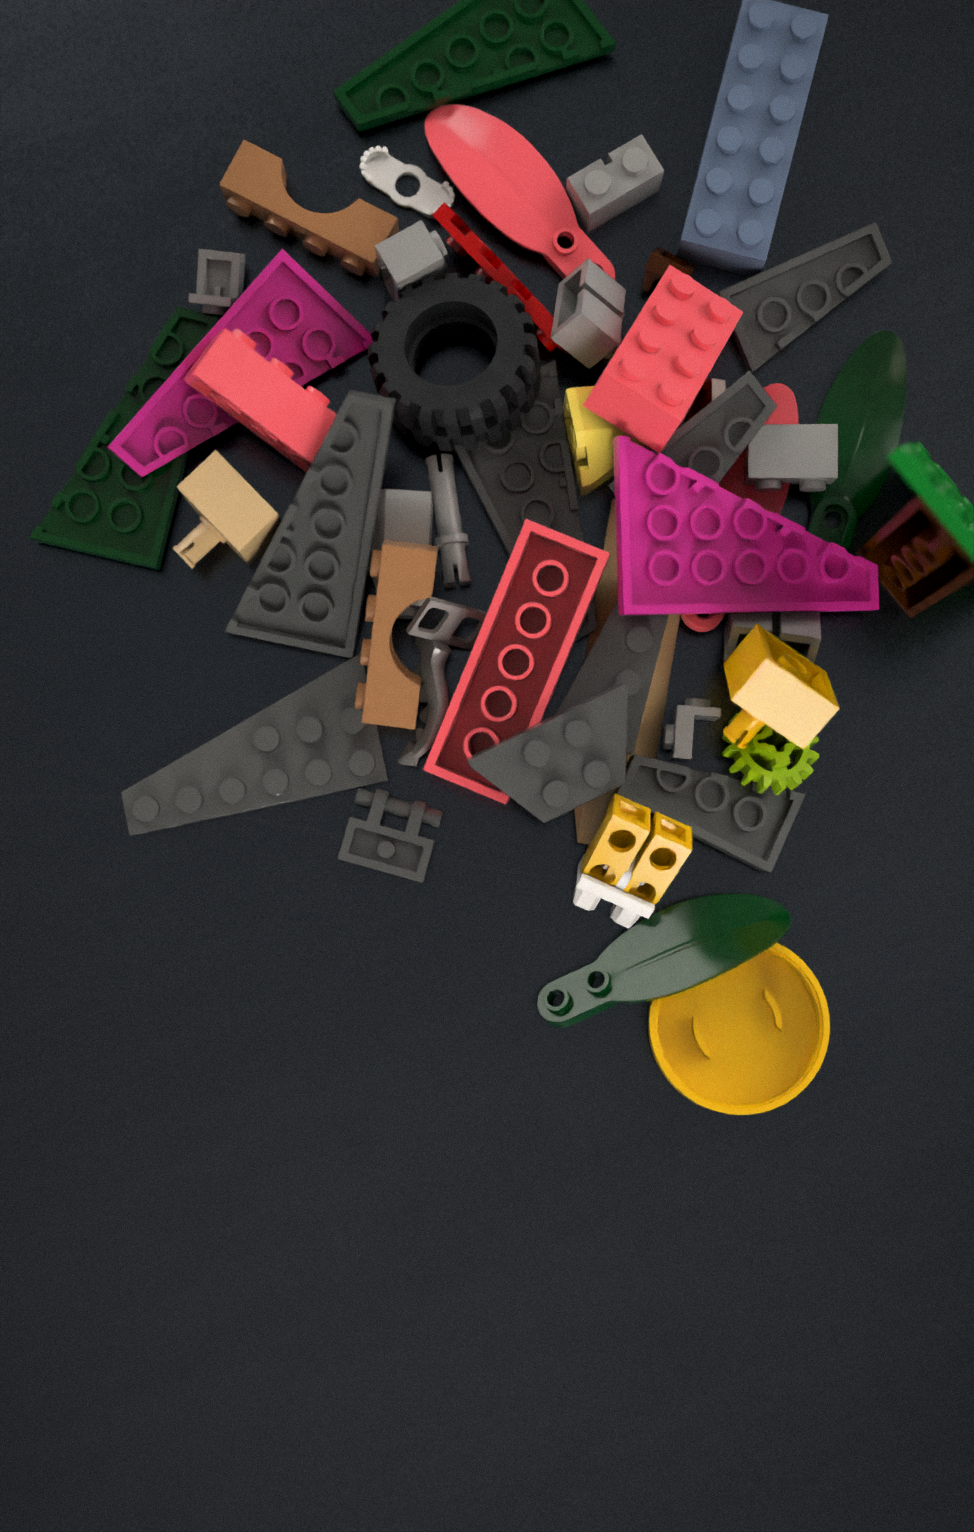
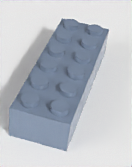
(752, 136)

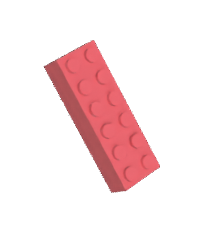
(518, 651)

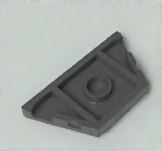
(563, 757)

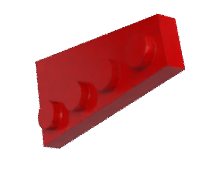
(467, 242)

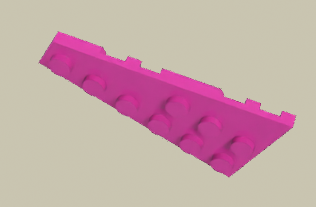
(287, 320)

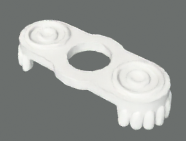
(383, 172)

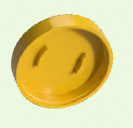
(743, 1036)

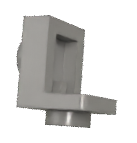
(218, 280)
(679, 734)

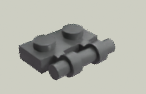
(386, 848)

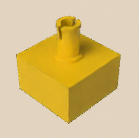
(777, 690)

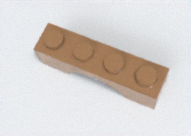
(258, 187)
(391, 689)

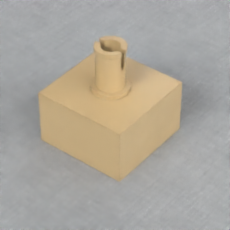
(228, 513)

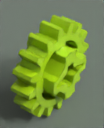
(769, 767)

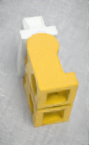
(631, 861)

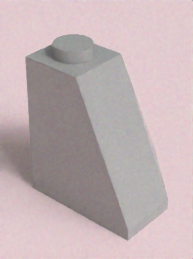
(404, 518)

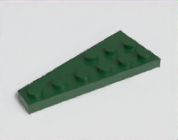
(471, 52)
(107, 504)

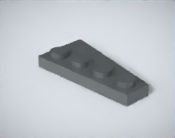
(802, 291)
(721, 430)
(621, 654)
(716, 807)

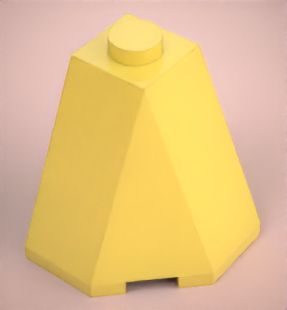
(589, 440)

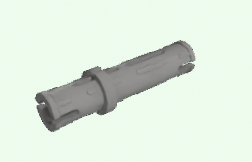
(450, 539)

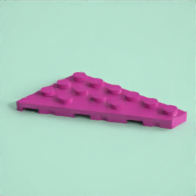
(712, 552)

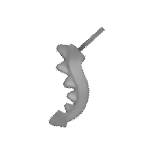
(431, 667)

